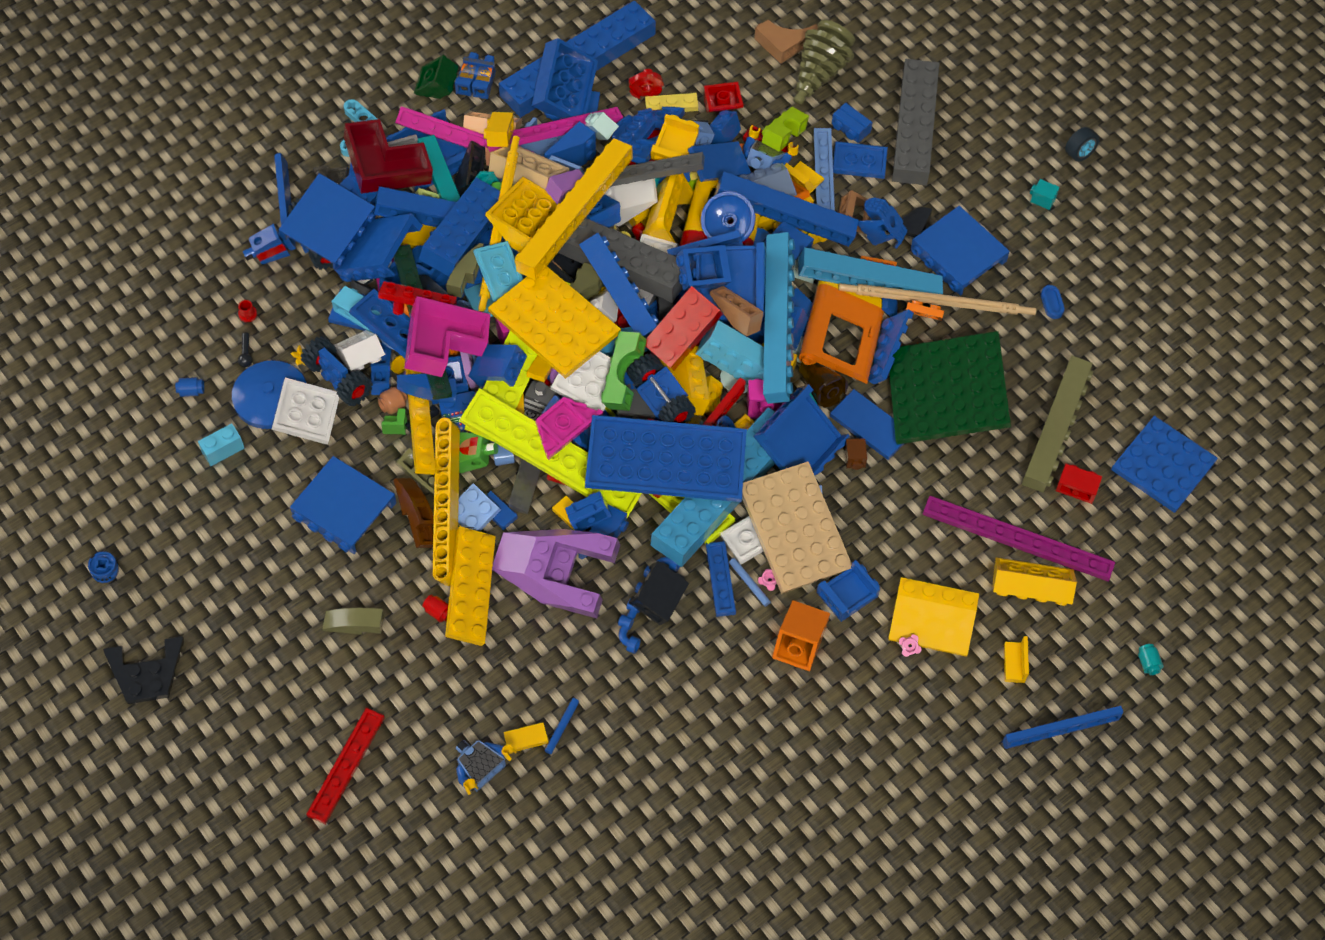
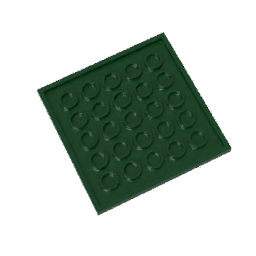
(949, 388)

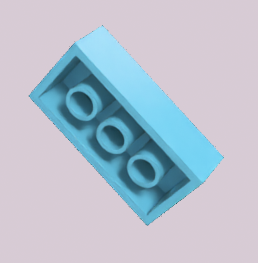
(732, 352)

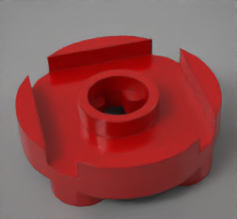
(639, 82)

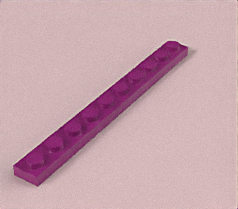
(1019, 538)

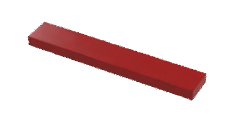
(345, 766)

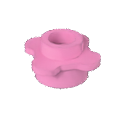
(764, 580)
(910, 650)

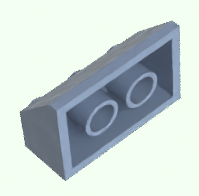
(774, 177)

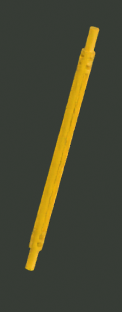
(506, 185)

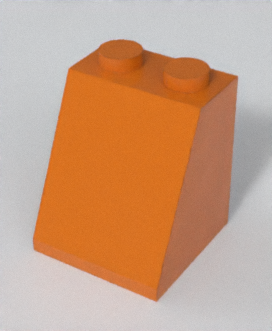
(800, 635)

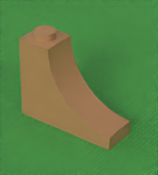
(779, 41)

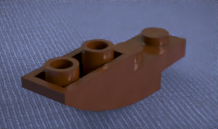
(418, 510)

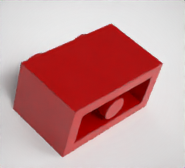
(1079, 483)

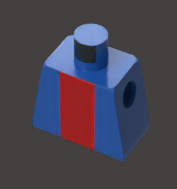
(266, 246)

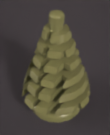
(823, 55)

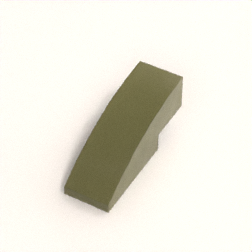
(463, 273)
(354, 620)

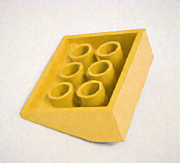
(521, 212)
(936, 614)

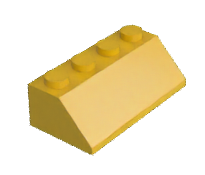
(693, 380)
(1034, 581)

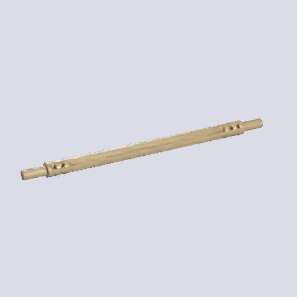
(938, 299)

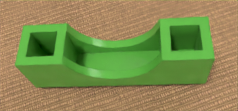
(628, 348)

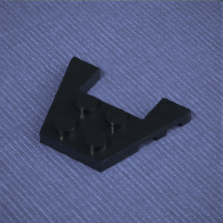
(146, 679)

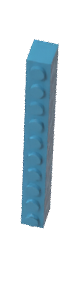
(778, 318)

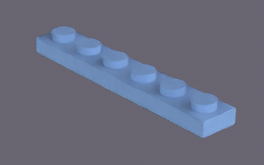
(824, 166)

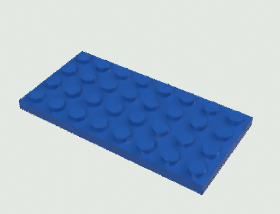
(666, 458)

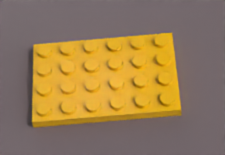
(554, 321)

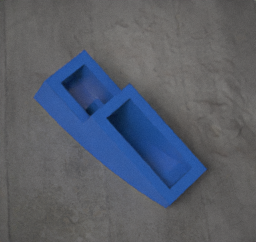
(381, 372)
(418, 386)

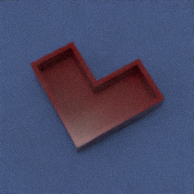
(381, 165)

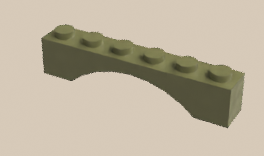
(587, 281)

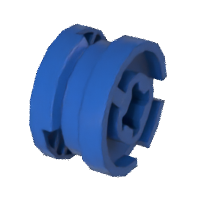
(103, 566)

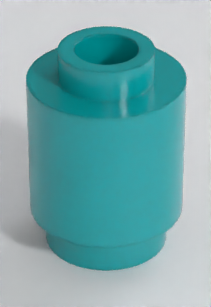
(1150, 659)

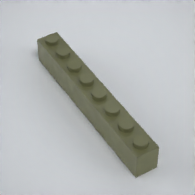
(1057, 424)

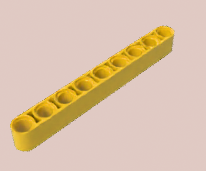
(441, 494)

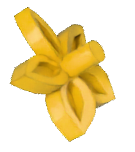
(297, 355)

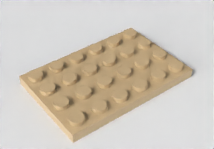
(795, 527)

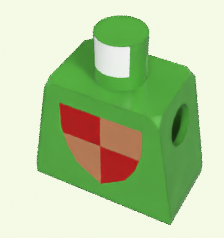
(474, 452)

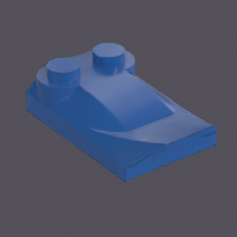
(606, 212)

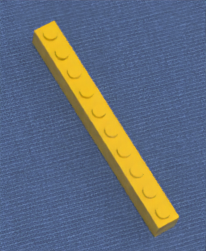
(573, 209)

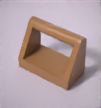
(848, 203)

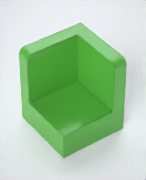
(395, 424)

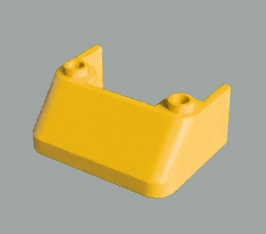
(671, 192)

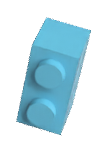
(221, 444)

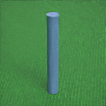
(749, 581)

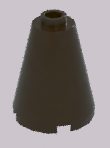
(825, 383)

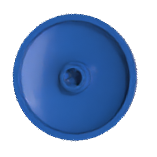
(259, 390)

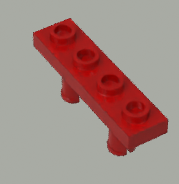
(406, 295)

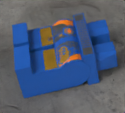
(476, 76)

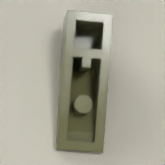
(406, 463)

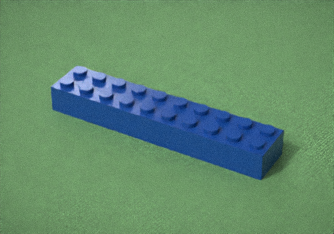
(601, 41)

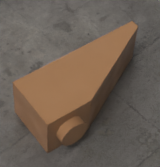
(738, 311)

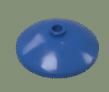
(722, 208)

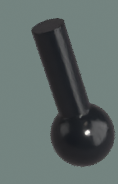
(245, 359)

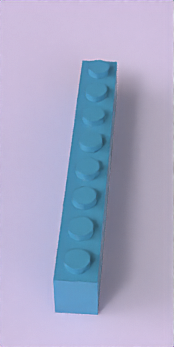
(854, 271)

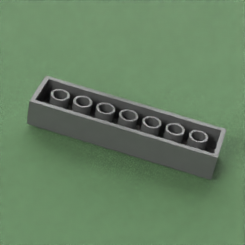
(915, 122)
(647, 266)

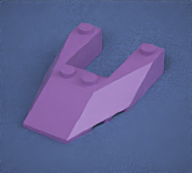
(543, 563)

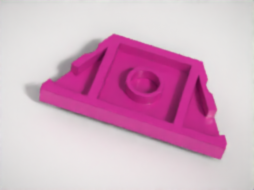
(563, 424)

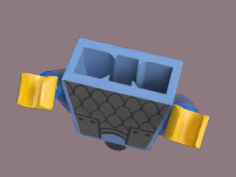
(762, 156)
(480, 763)

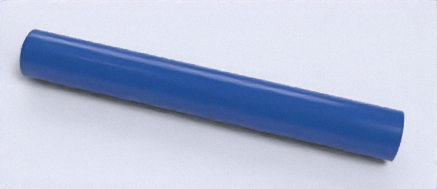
(561, 726)

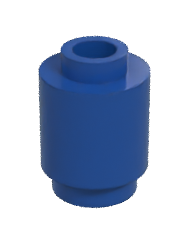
(189, 386)

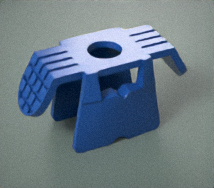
(882, 218)

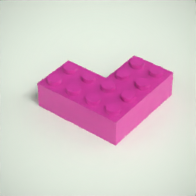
(442, 327)

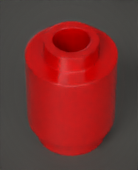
(436, 608)

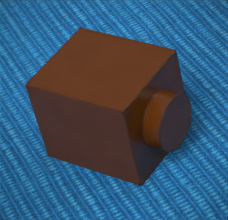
(855, 453)

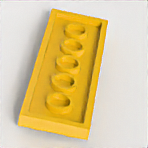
(470, 586)

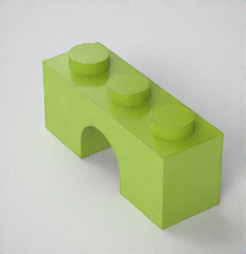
(779, 131)

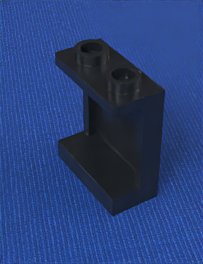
(659, 593)

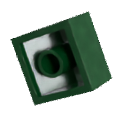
(437, 78)

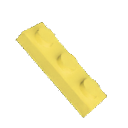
(686, 101)

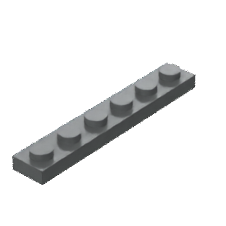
(661, 168)

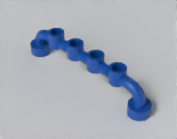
(627, 621)

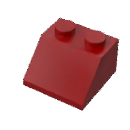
(722, 97)

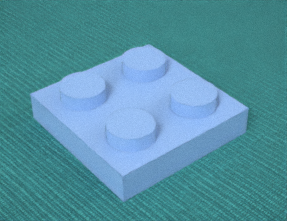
(475, 509)

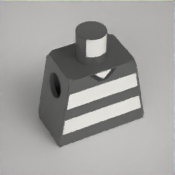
(538, 397)

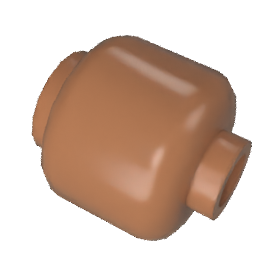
(392, 400)

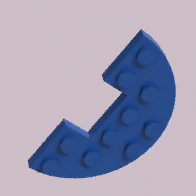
(637, 128)

